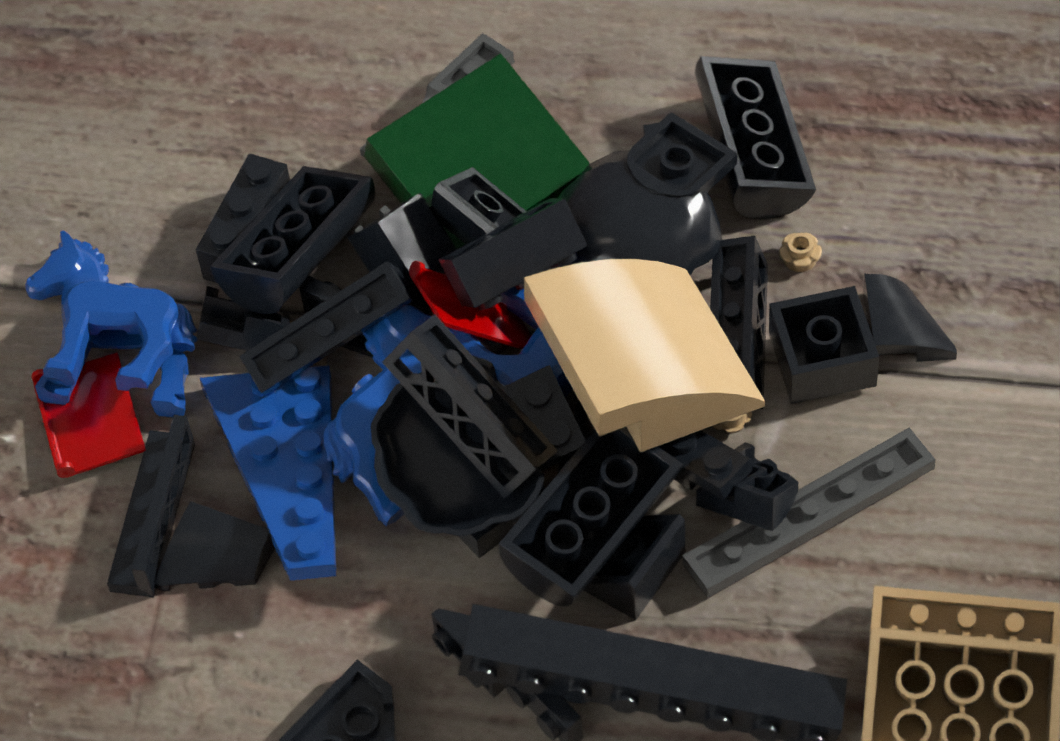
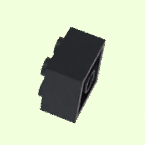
(823, 344)

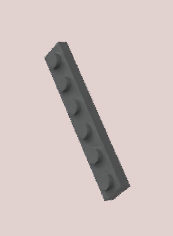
(814, 511)

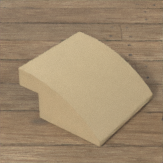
(640, 348)
(961, 668)

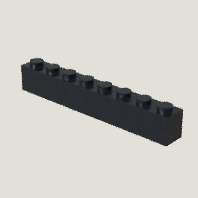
(651, 677)

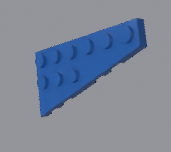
(284, 461)

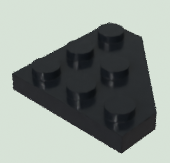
(351, 710)

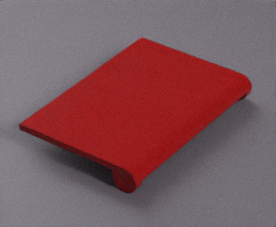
(492, 323)
(95, 424)

